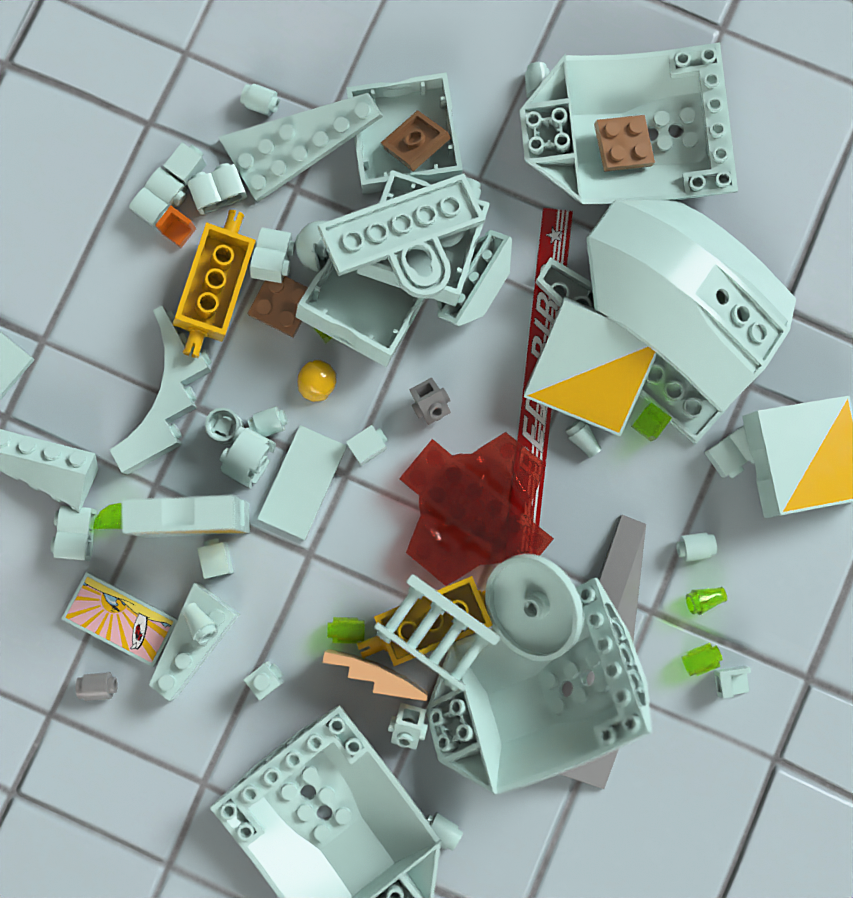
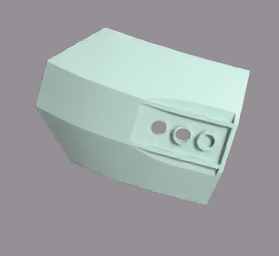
(667, 87)
(659, 279)
(516, 721)
(368, 846)

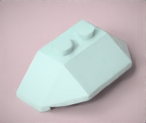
(483, 280)

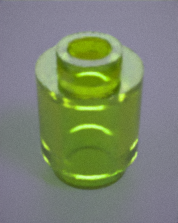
(346, 630)
(702, 659)

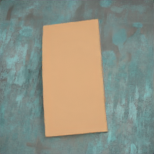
(385, 679)

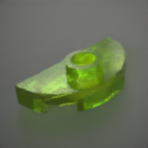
(109, 517)

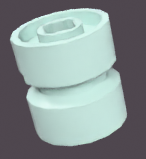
(222, 425)

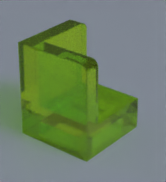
(651, 422)

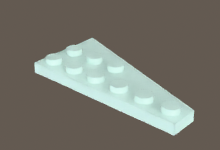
(287, 146)

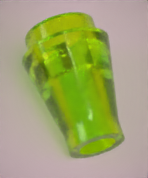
(702, 600)

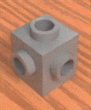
(430, 401)

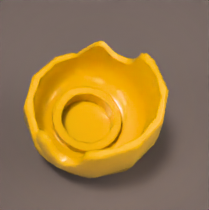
(316, 380)

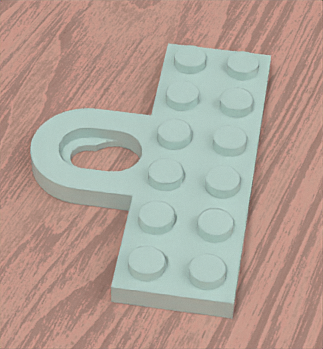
(400, 226)

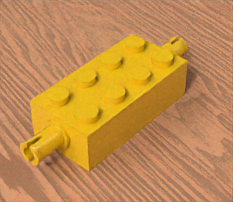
(214, 283)
(462, 593)

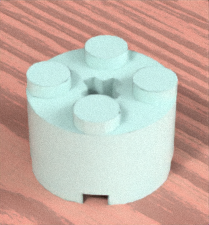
(247, 456)

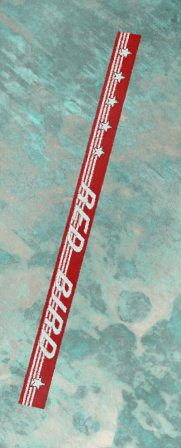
(535, 417)

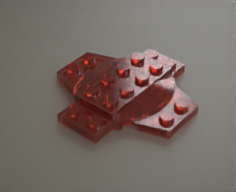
(474, 507)

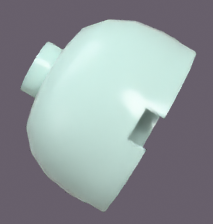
(311, 247)

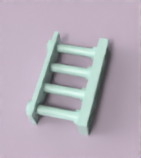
(460, 622)

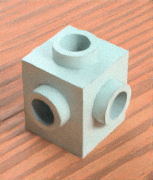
(408, 726)

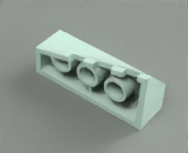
(49, 466)

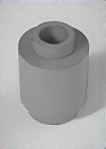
(96, 686)

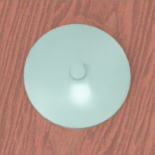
(534, 607)

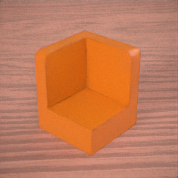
(175, 226)

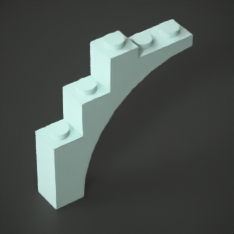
(156, 434)

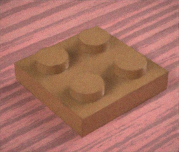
(415, 140)
(624, 143)
(278, 304)

